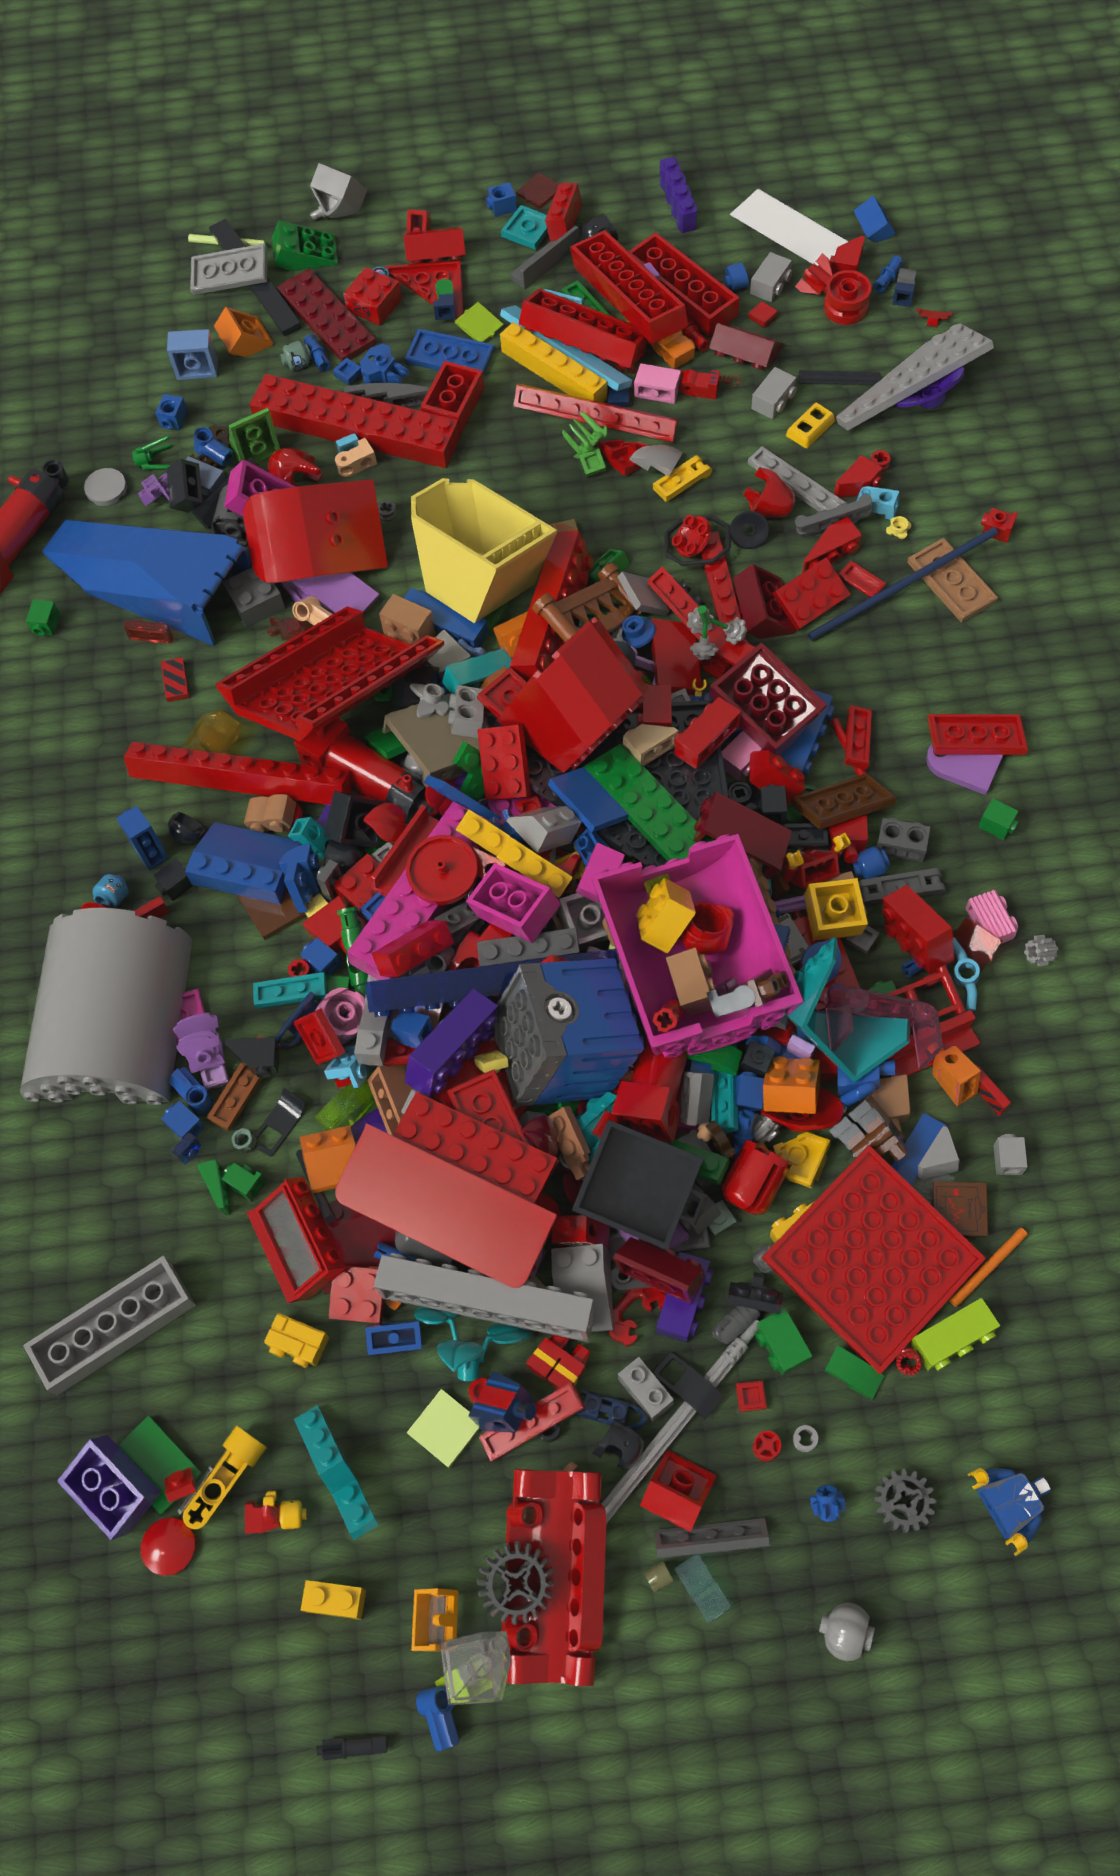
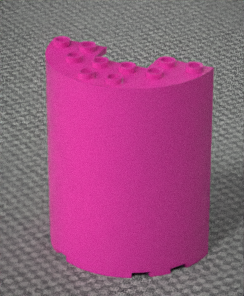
(712, 874)

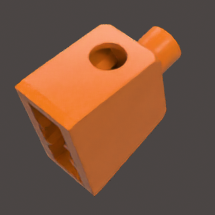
(956, 1075)

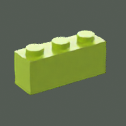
(955, 1335)

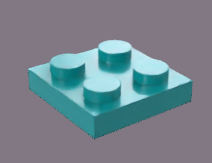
(526, 227)

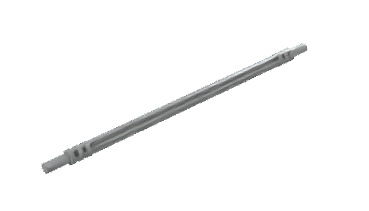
(674, 1426)

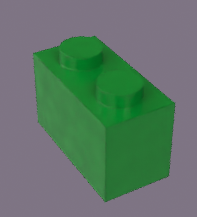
(783, 1342)

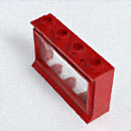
(296, 1240)

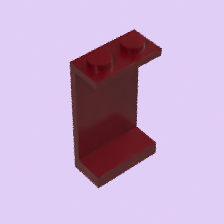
(760, 836)

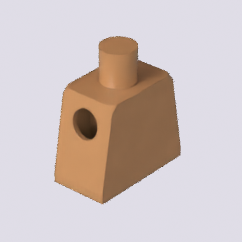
(893, 1098)

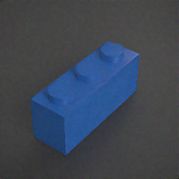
(142, 838)

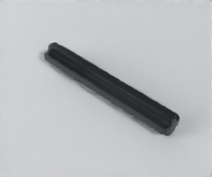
(838, 377)

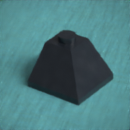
(402, 694)

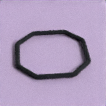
(697, 562)

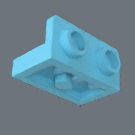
(347, 1066)

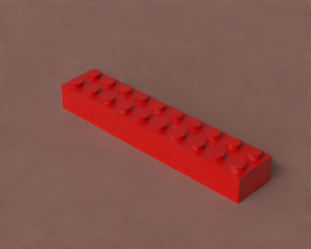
(337, 414)

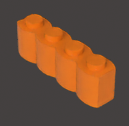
(674, 349)

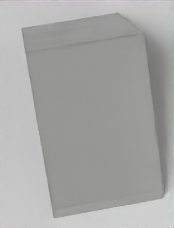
(940, 1157)

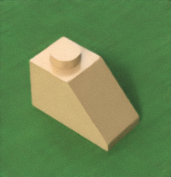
(649, 741)

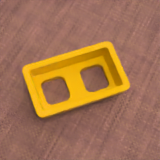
(806, 439)

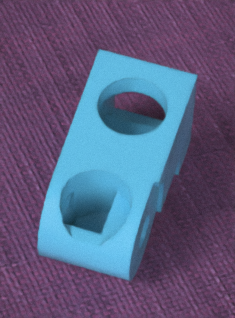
(883, 500)

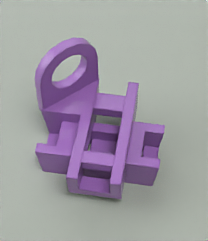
(154, 488)

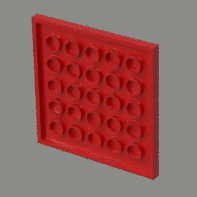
(873, 1259)

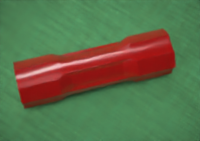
(669, 1015)

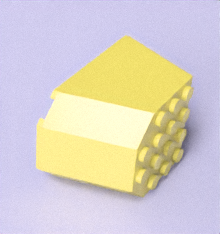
(476, 546)

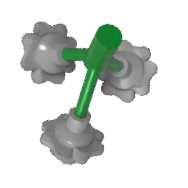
(701, 621)

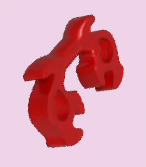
(622, 1328)

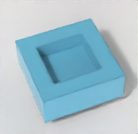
(347, 443)

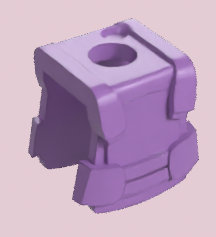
(200, 1041)

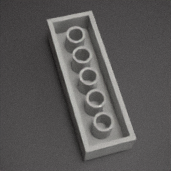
(109, 1326)

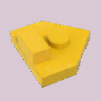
(806, 1156)

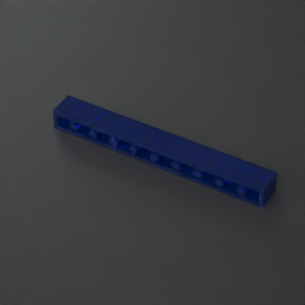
(451, 986)

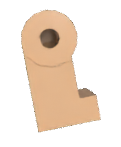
(356, 459)

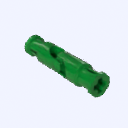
(349, 934)

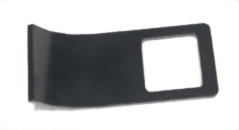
(282, 1118)
(692, 1388)

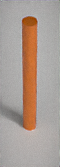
(988, 1267)

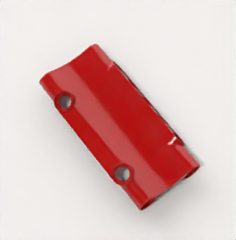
(571, 1532)

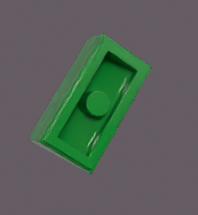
(612, 555)

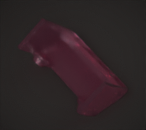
(845, 1000)

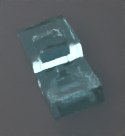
(702, 1588)

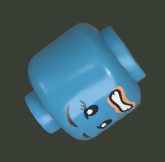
(110, 890)

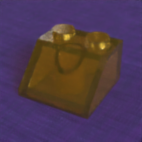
(214, 733)

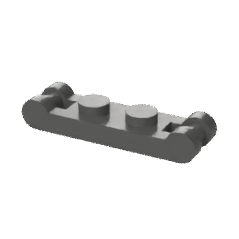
(821, 520)
(915, 880)

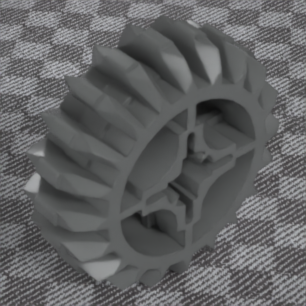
(508, 1594)

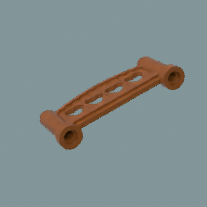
(560, 613)

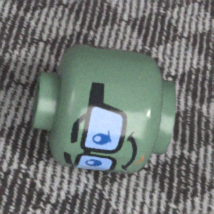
(295, 355)

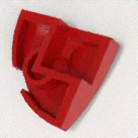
(619, 453)

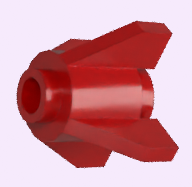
(816, 277)

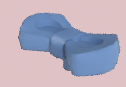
(474, 652)

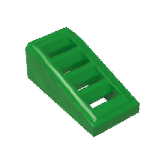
(212, 1175)

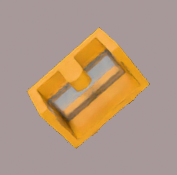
(434, 1618)

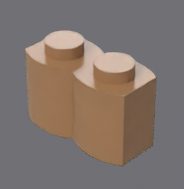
(270, 813)

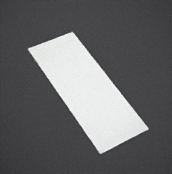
(787, 227)

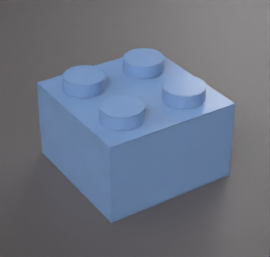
(192, 354)

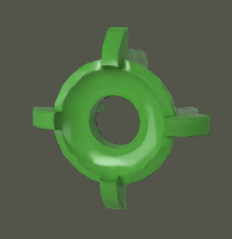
(592, 440)

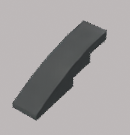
(393, 393)

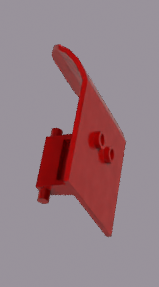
(314, 531)

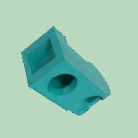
(310, 832)

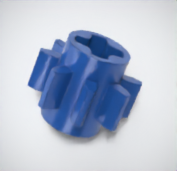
(827, 1503)

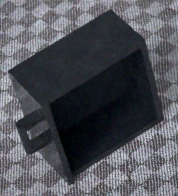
(639, 1185)

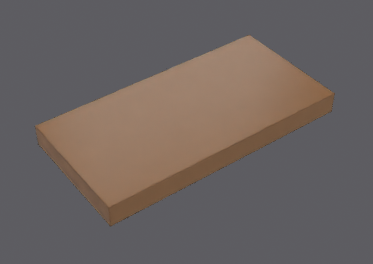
(955, 582)

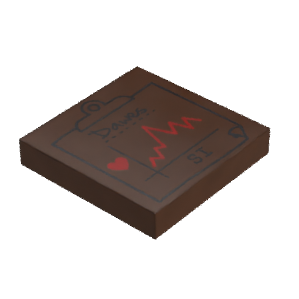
(962, 1206)

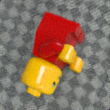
(269, 1515)

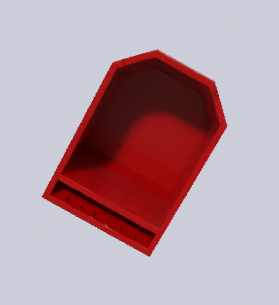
(577, 698)

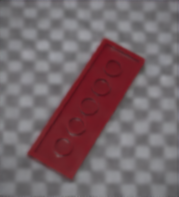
(326, 315)

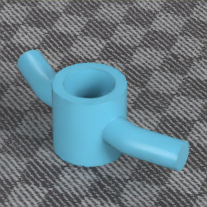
(969, 984)

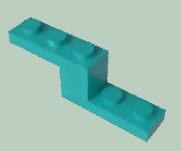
(336, 1472)

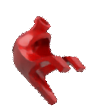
(287, 461)

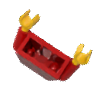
(814, 865)

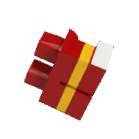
(557, 1365)

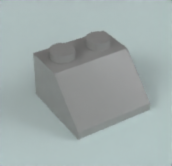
(546, 827)

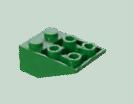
(302, 247)

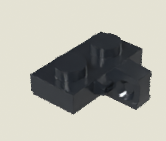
(755, 1295)

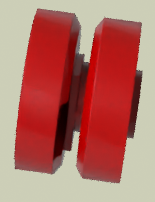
(847, 297)

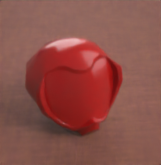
(708, 928)

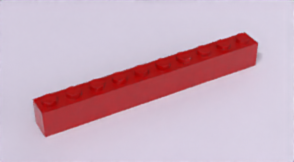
(235, 773)

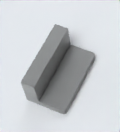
(696, 1097)

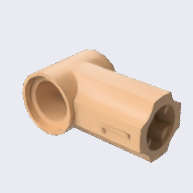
(310, 610)

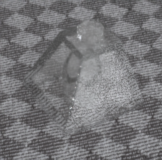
(476, 1667)

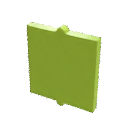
(479, 323)

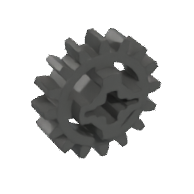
(909, 1513)

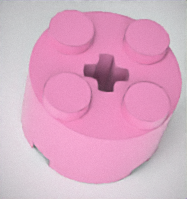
(346, 1004)

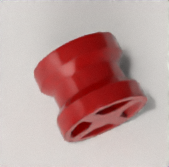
(770, 1442)

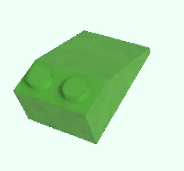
(254, 437)

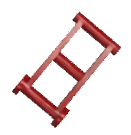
(949, 986)

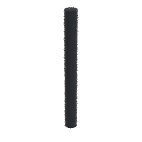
(319, 1196)

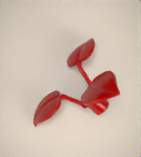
(389, 818)

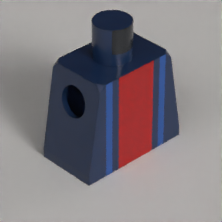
(502, 1405)

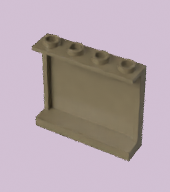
(429, 741)

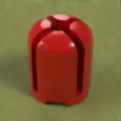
(754, 1179)

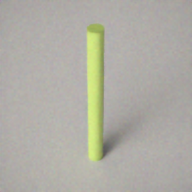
(211, 240)

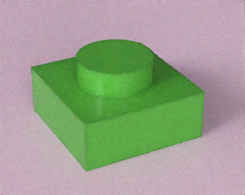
(592, 462)

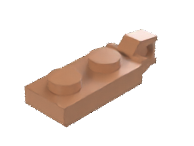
(571, 1142)

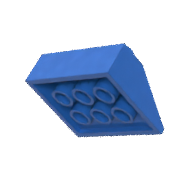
(240, 862)

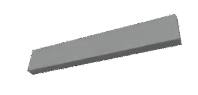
(803, 486)

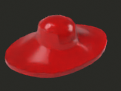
(828, 1114)

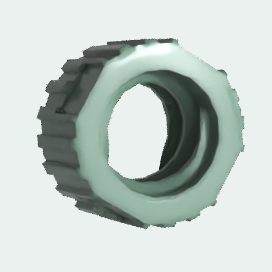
(249, 1145)

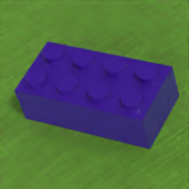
(451, 1044)

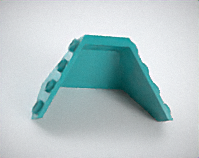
(870, 1041)

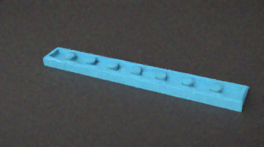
(613, 377)

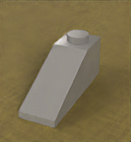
(372, 1038)

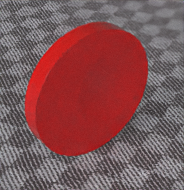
(442, 869)

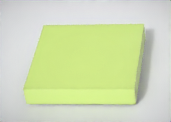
(444, 1428)

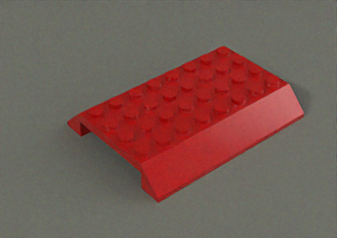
(322, 674)

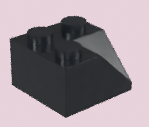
(346, 819)

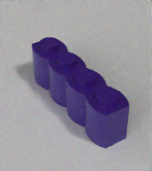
(678, 195)

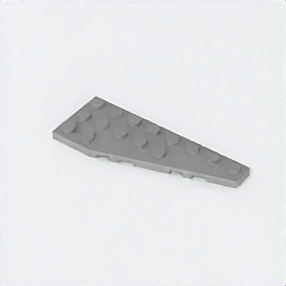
(926, 365)

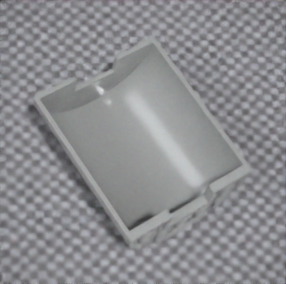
(107, 1008)

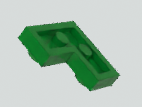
(469, 760)

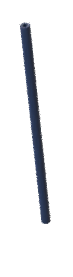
(902, 584)

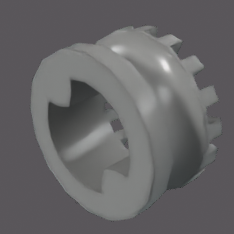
(814, 1438)

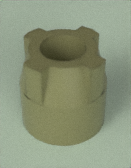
(659, 1577)

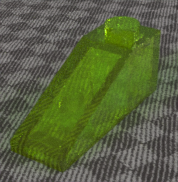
(346, 1107)

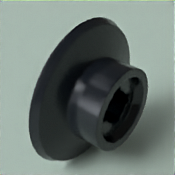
(748, 539)
(749, 791)

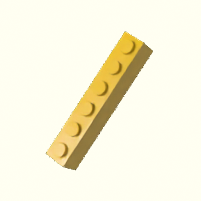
(552, 364)

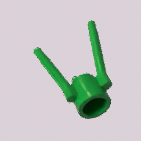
(143, 455)

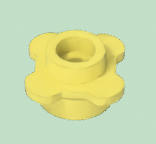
(896, 523)

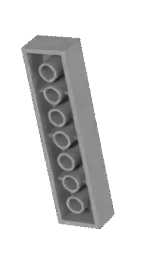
(485, 1297)

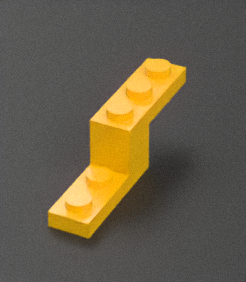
(513, 852)

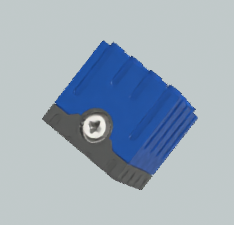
(566, 1031)

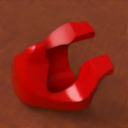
(776, 498)

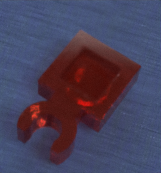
(287, 629)

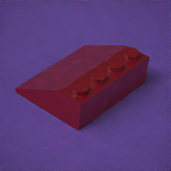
(771, 699)
(357, 1237)

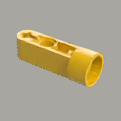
(240, 1452)

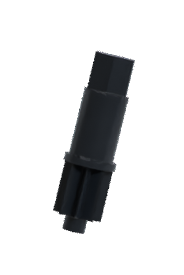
(351, 1747)

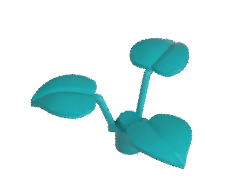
(468, 1355)

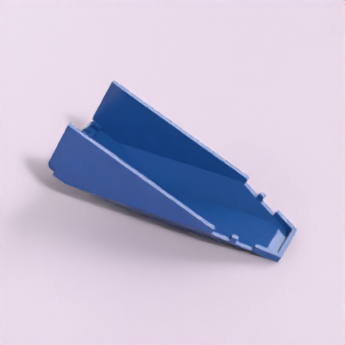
(149, 569)

